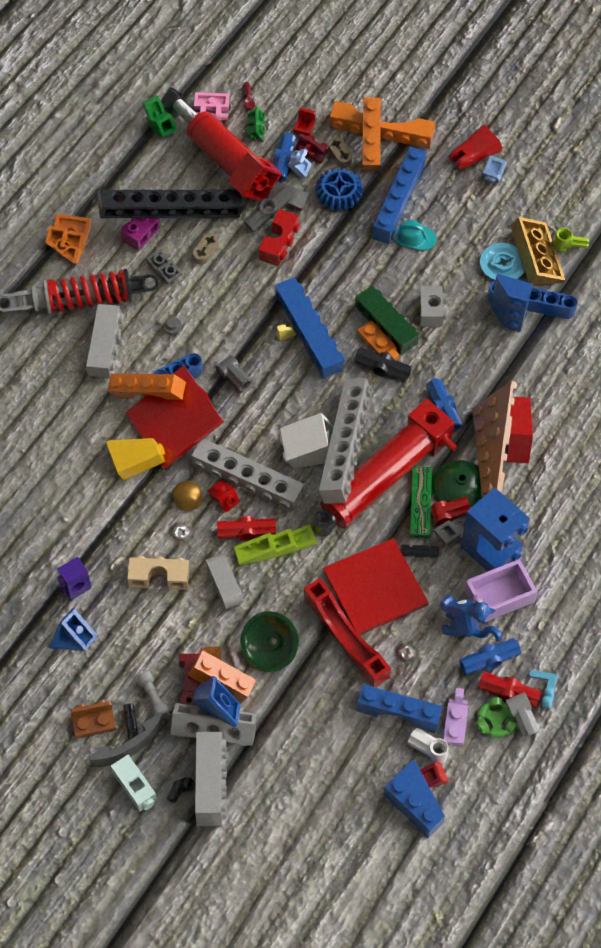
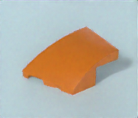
(69, 236)

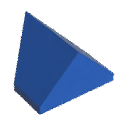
(73, 633)

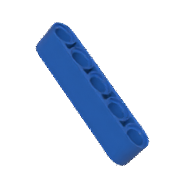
(542, 300)

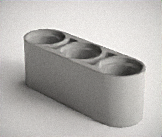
(224, 581)

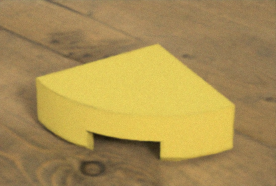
(285, 332)

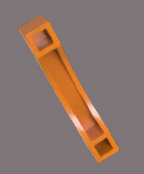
(415, 132)

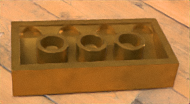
(537, 252)

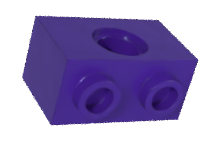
(73, 578)

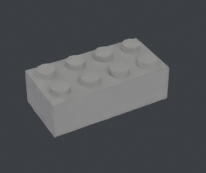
(210, 778)

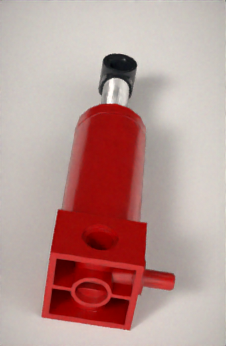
(248, 173)

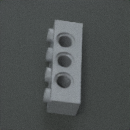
(185, 713)

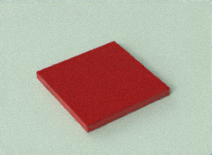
(176, 422)
(375, 586)

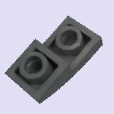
(299, 196)
(164, 268)

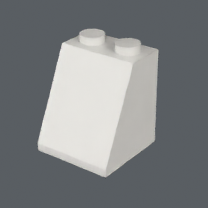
(306, 441)

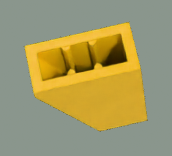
(135, 455)

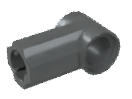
(231, 370)

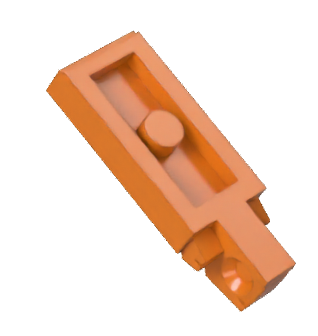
(377, 340)

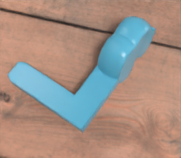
(549, 691)

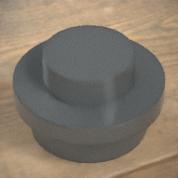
(172, 326)

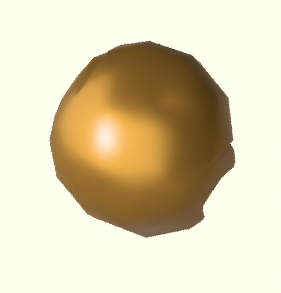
(187, 495)

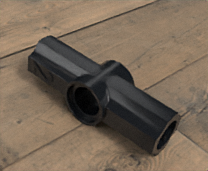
(382, 364)

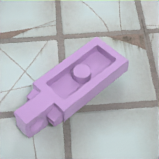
(456, 719)

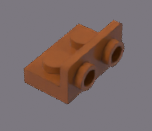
(93, 719)

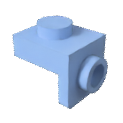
(299, 163)
(494, 169)

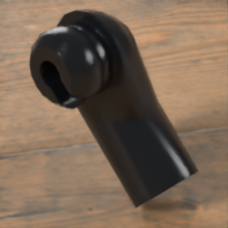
(180, 786)

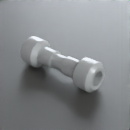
(146, 681)

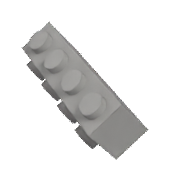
(104, 340)

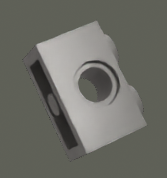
(429, 297)

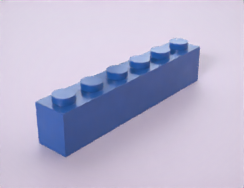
(399, 195)
(309, 327)

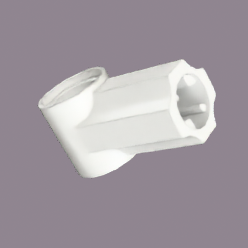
(427, 744)

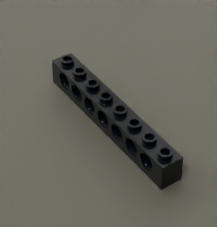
(169, 203)

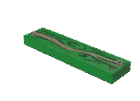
(421, 502)

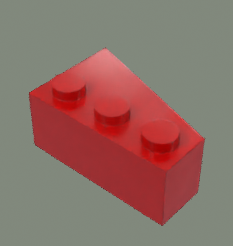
(521, 431)

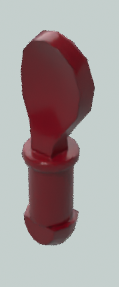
(249, 103)

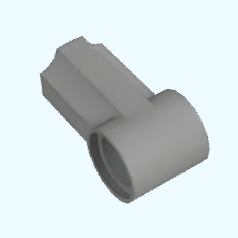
(521, 710)

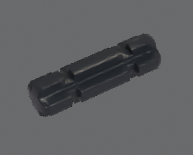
(420, 550)
(130, 719)

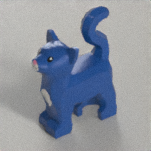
(465, 616)

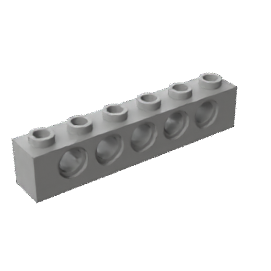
(241, 466)

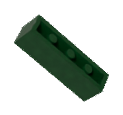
(383, 313)

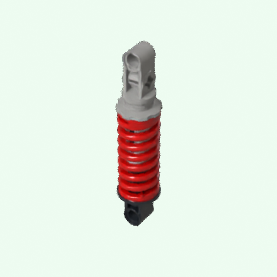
(84, 291)

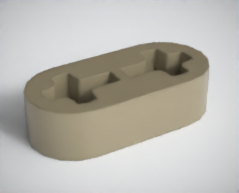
(343, 150)
(208, 250)

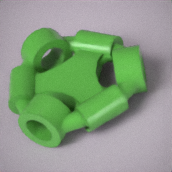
(495, 718)

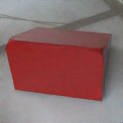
(434, 775)

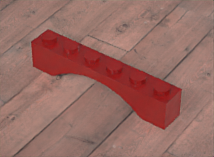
(363, 655)

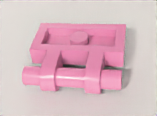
(212, 102)

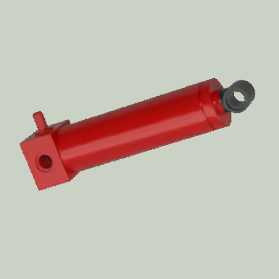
(425, 433)

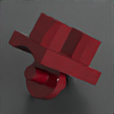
(314, 149)

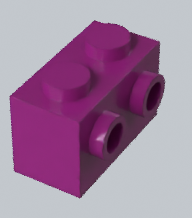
(139, 231)

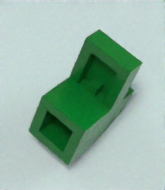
(159, 120)

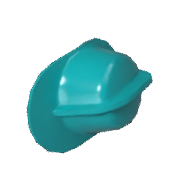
(415, 236)

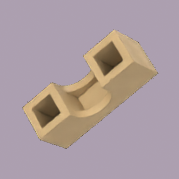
(143, 569)

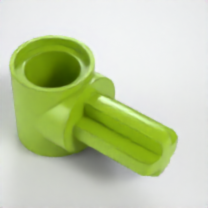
(564, 240)

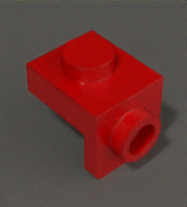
(305, 122)
(224, 494)

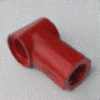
(446, 511)

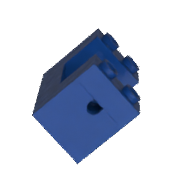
(493, 529)

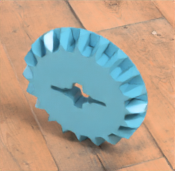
(498, 252)

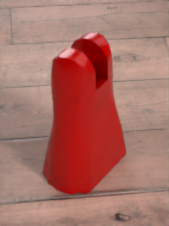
(476, 148)

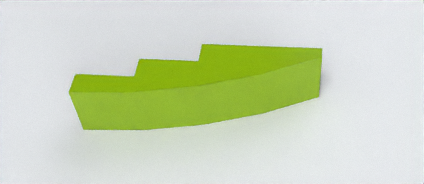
(275, 545)

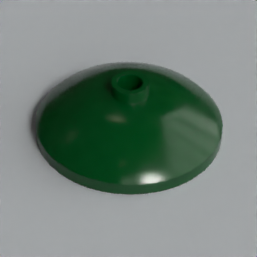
(448, 487)
(257, 641)

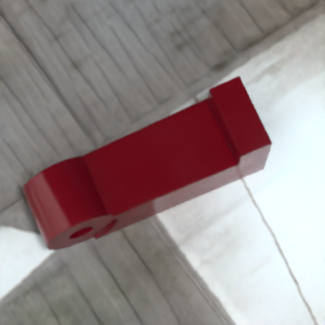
(190, 684)

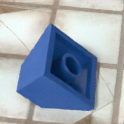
(217, 701)

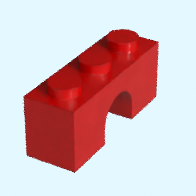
(275, 249)

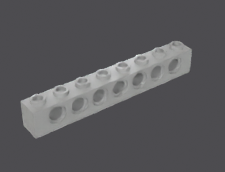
(345, 441)

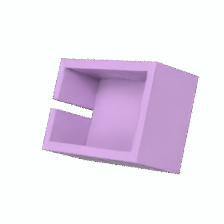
(502, 589)

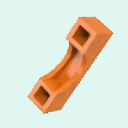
(371, 134)
(160, 385)

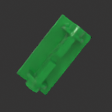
(255, 118)

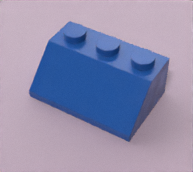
(511, 301)

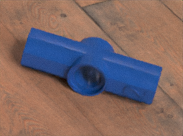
(283, 154)
(443, 401)
(490, 656)

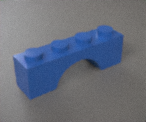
(383, 702)

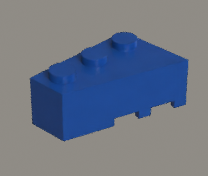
(415, 800)

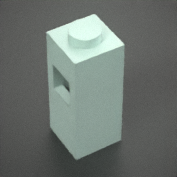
(134, 783)

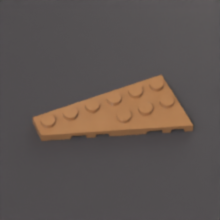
(492, 435)

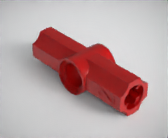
(246, 528)
(507, 688)

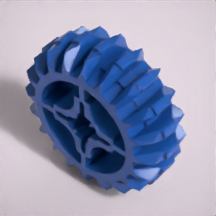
(328, 193)

